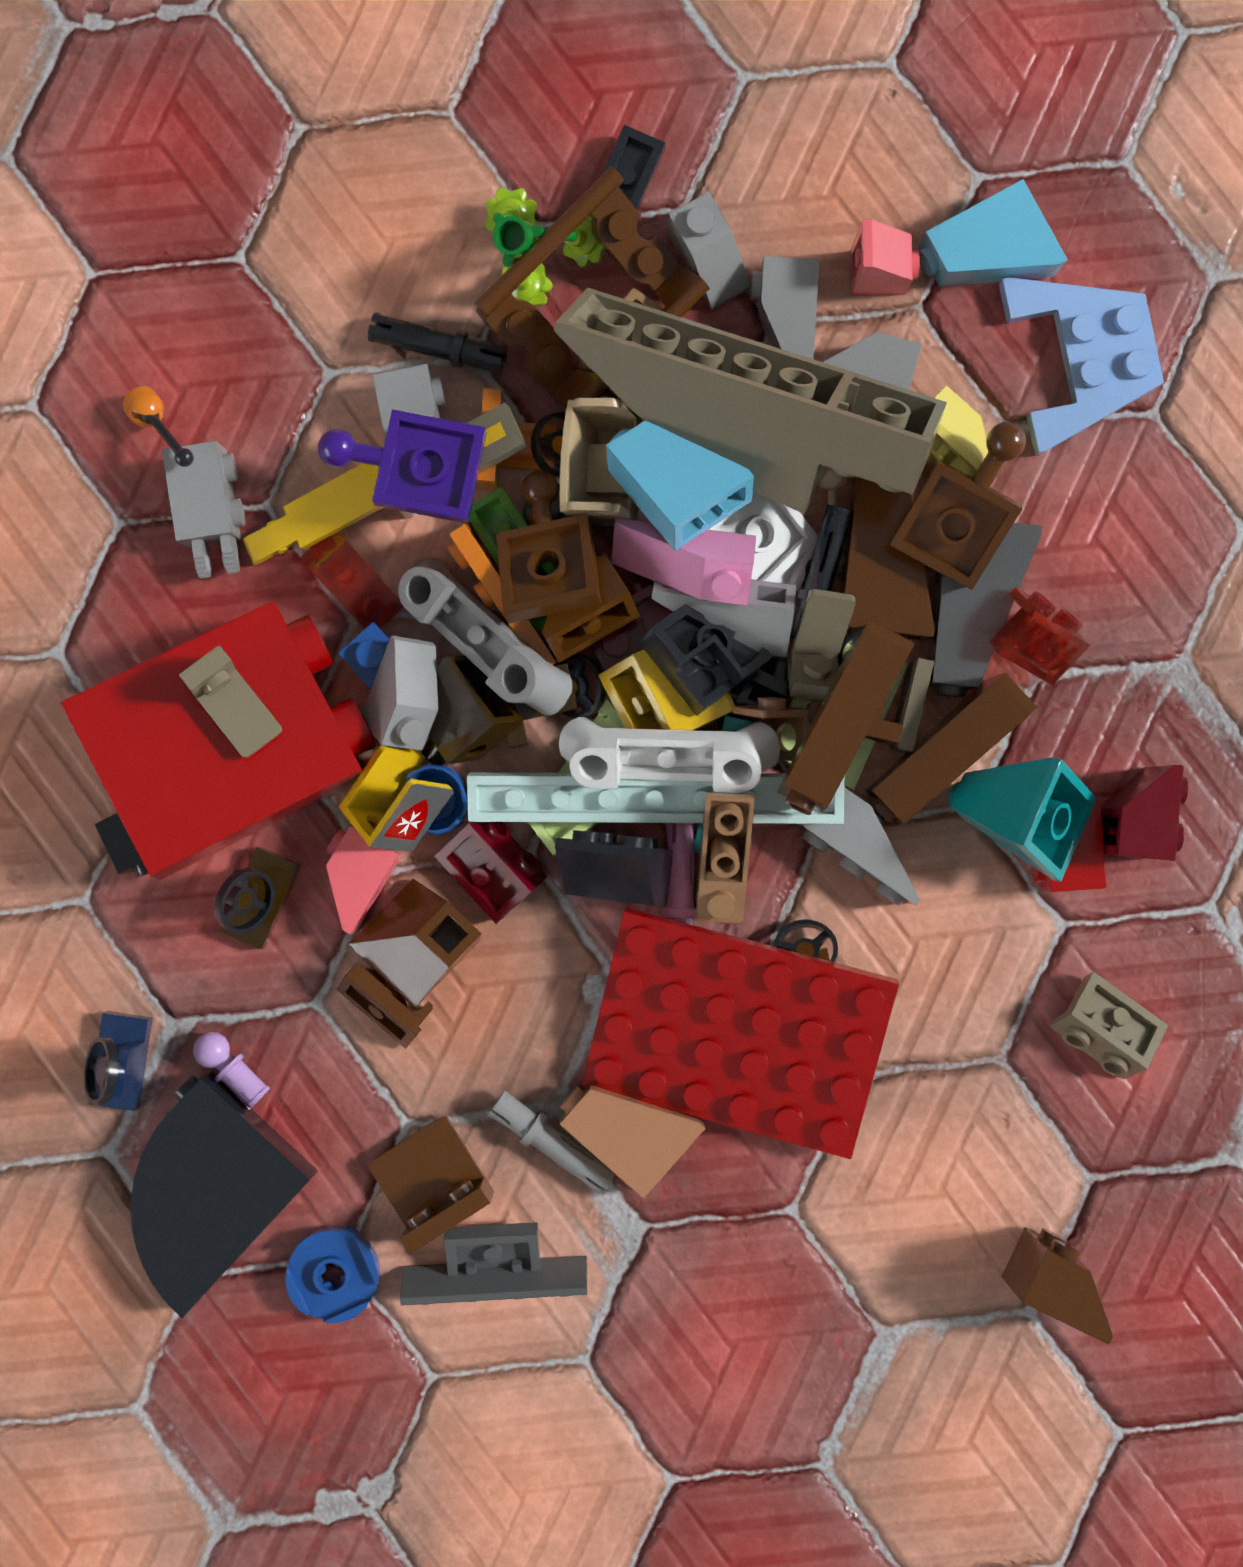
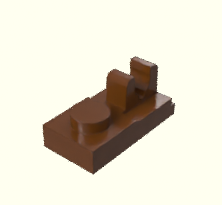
(371, 996)

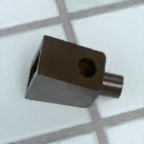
(469, 715)

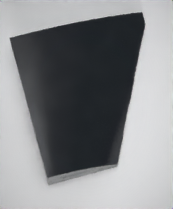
(700, 657)

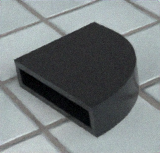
(208, 1189)

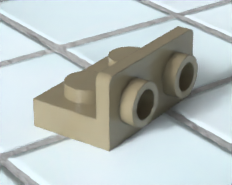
(1110, 1027)

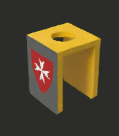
(398, 810)

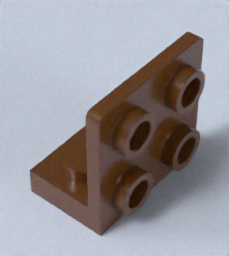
(431, 1182)

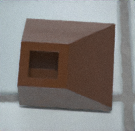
(415, 941)

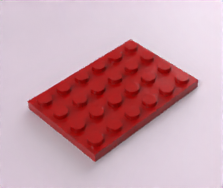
(740, 1032)

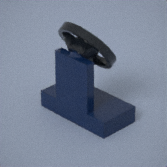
(117, 1061)

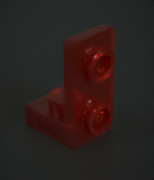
(352, 581)

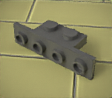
(493, 1265)

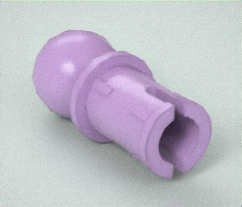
(213, 1051)

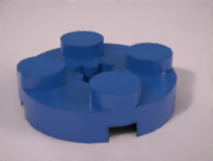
(323, 1299)

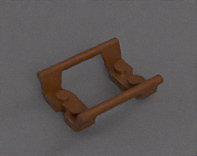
(640, 259)

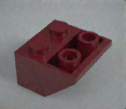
(1145, 813)

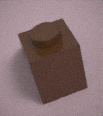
(579, 628)

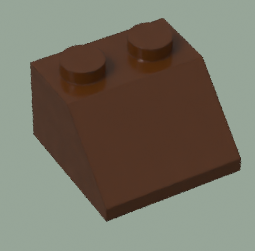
(1053, 1280)

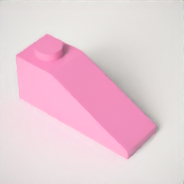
(709, 567)

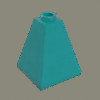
(1029, 809)

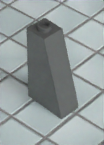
(971, 618)

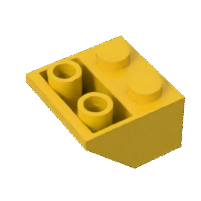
(650, 701)

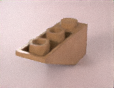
(724, 857)

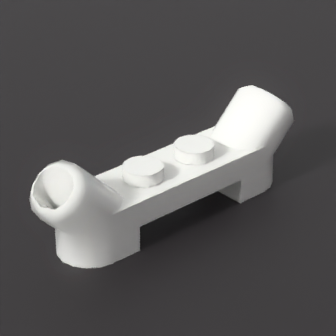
(726, 758)

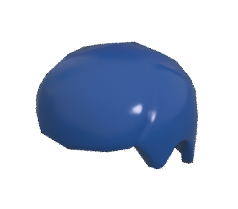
(456, 807)

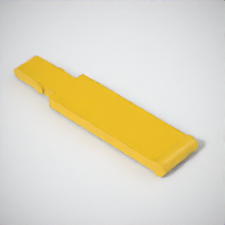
(317, 514)

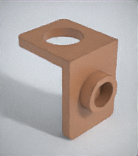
(780, 716)

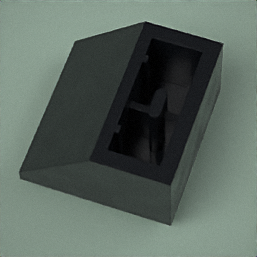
(620, 871)

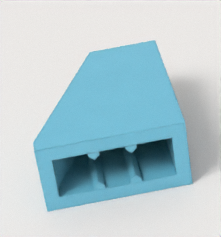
(993, 242)
(677, 481)

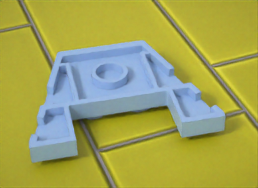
(1103, 346)

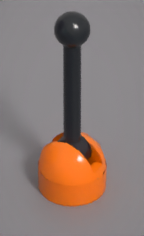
(150, 413)

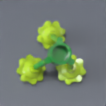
(516, 230)

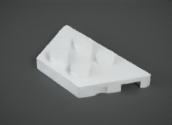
(782, 539)

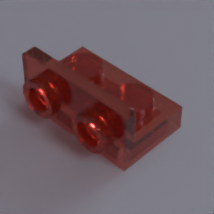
(1040, 638)

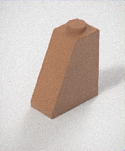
(628, 1134)

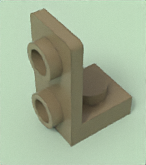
(818, 643)
(231, 702)

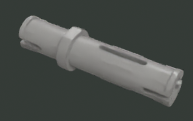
(551, 1141)

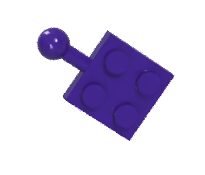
(424, 467)

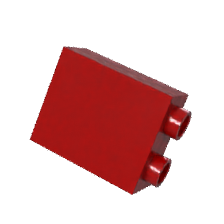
(179, 775)

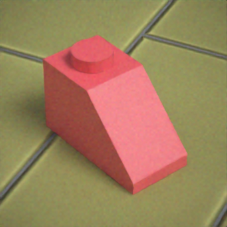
(882, 260)
(357, 875)

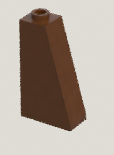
(885, 581)
(844, 718)
(950, 748)

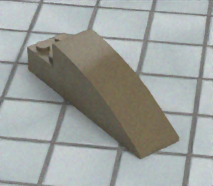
(754, 401)

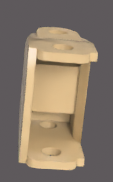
(584, 471)

